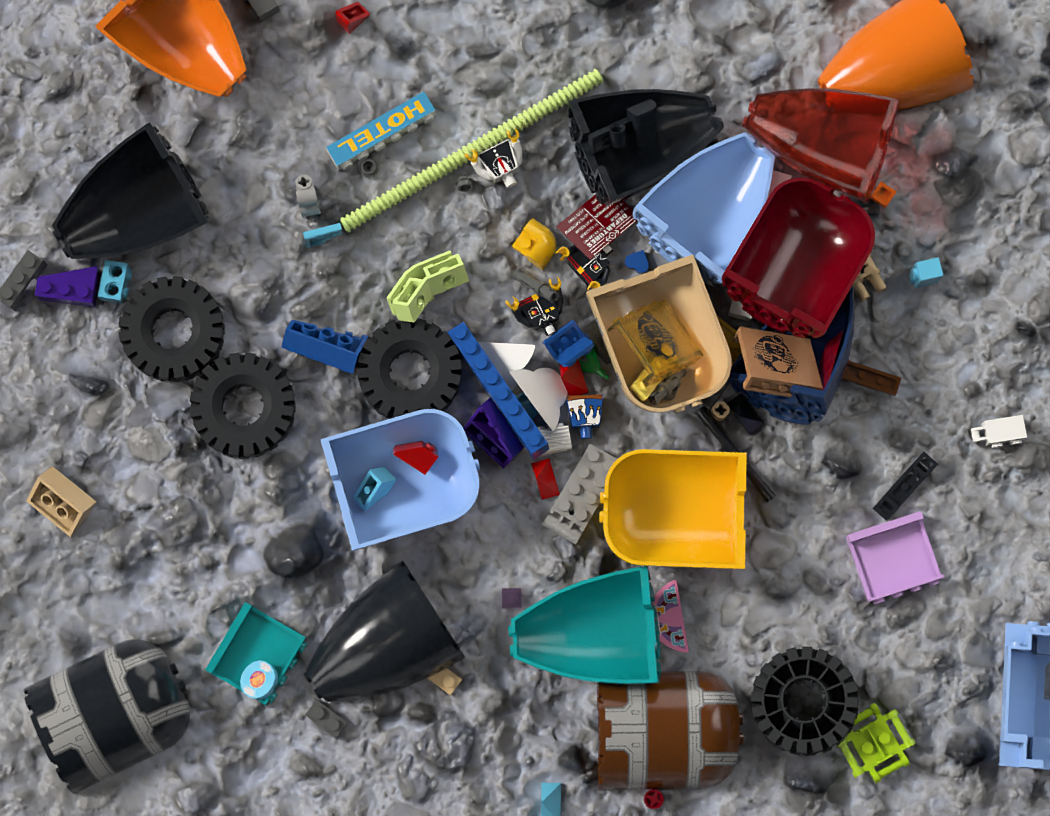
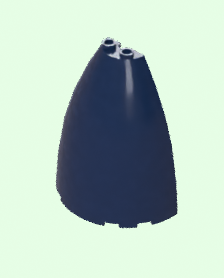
(806, 403)

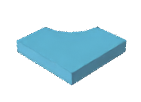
(321, 235)

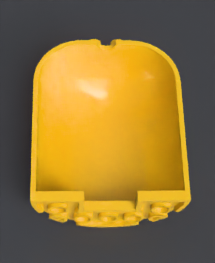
(676, 508)

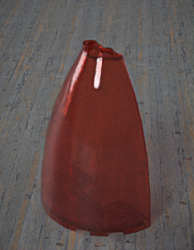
(826, 134)

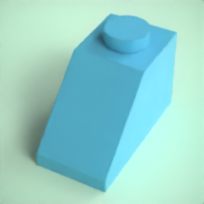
(374, 487)

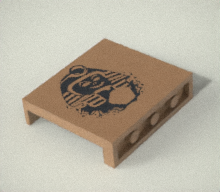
(777, 362)

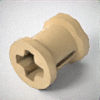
(724, 407)

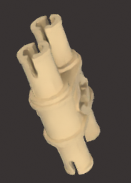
(870, 273)

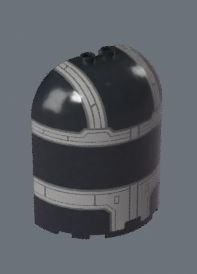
(109, 712)

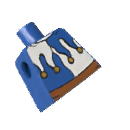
(585, 413)

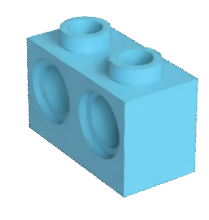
(108, 281)

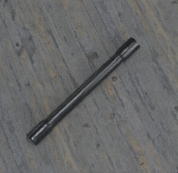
(710, 423)

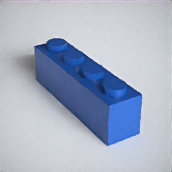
(324, 345)

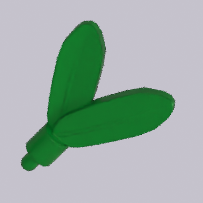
(593, 365)

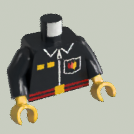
(591, 272)
(537, 311)

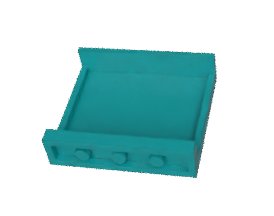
(252, 639)

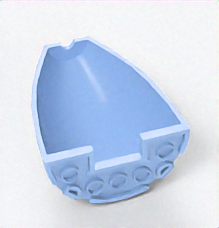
(708, 204)

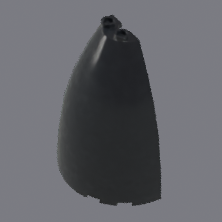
(684, 128)
(131, 201)
(382, 642)

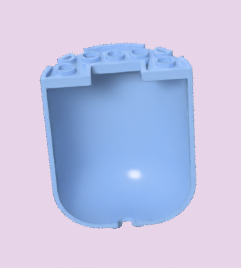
(415, 498)

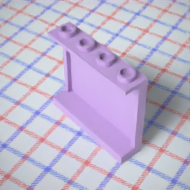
(894, 558)

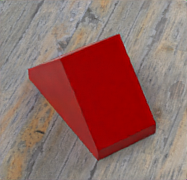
(351, 16)

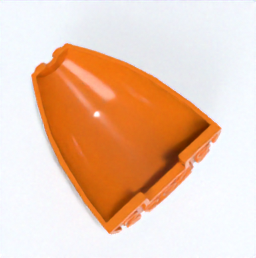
(180, 41)
(904, 54)

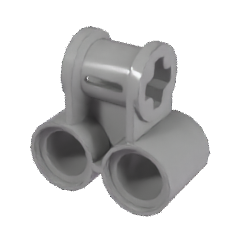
(306, 196)

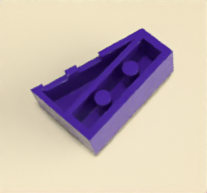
(70, 287)
(493, 433)

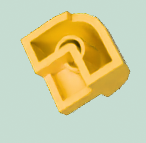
(536, 244)

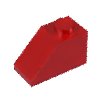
(417, 454)

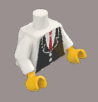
(499, 161)

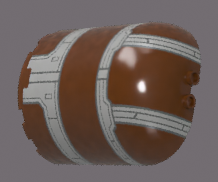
(667, 732)

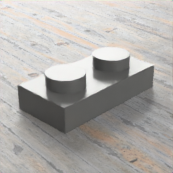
(326, 719)

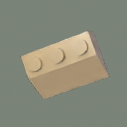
(60, 501)

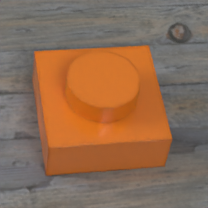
(883, 194)

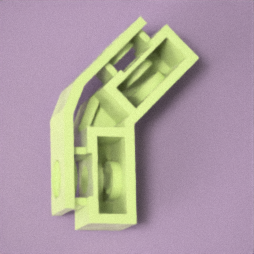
(423, 282)

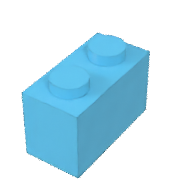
(926, 273)

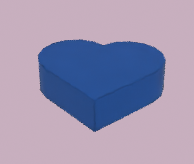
(637, 262)

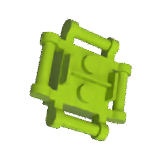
(876, 744)

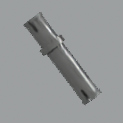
(540, 288)

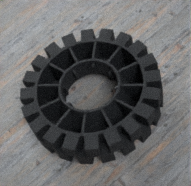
(148, 306)
(414, 338)
(231, 374)
(812, 735)

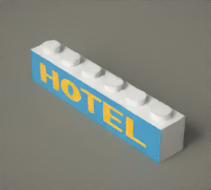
(381, 131)

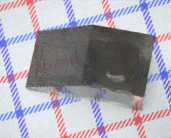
(593, 333)

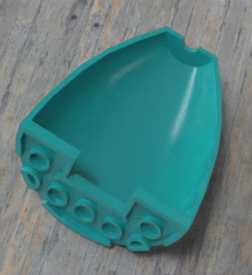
(594, 630)

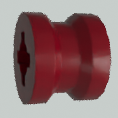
(655, 797)

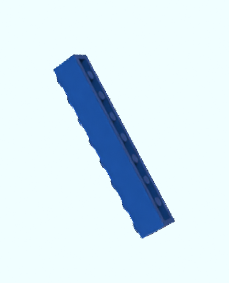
(498, 390)

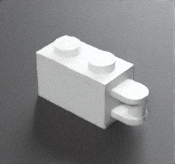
(1001, 431)

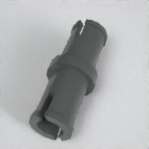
(664, 389)

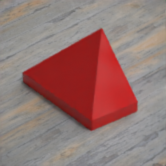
(574, 379)
(545, 479)

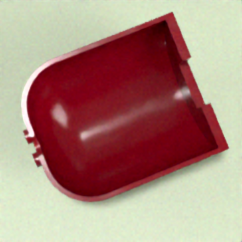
(800, 257)

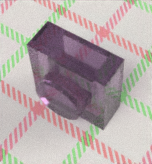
(511, 598)

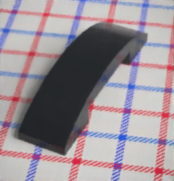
(905, 486)

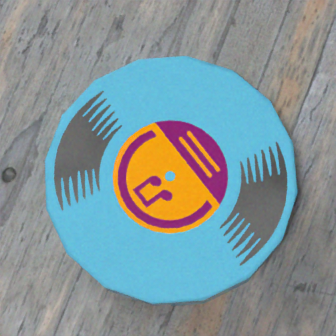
(259, 680)

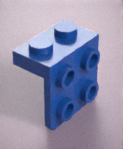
(568, 344)

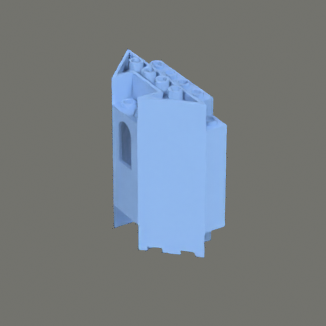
(1024, 709)

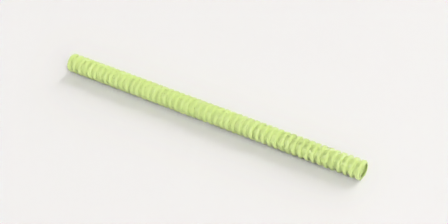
(480, 145)

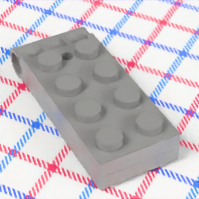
(580, 495)

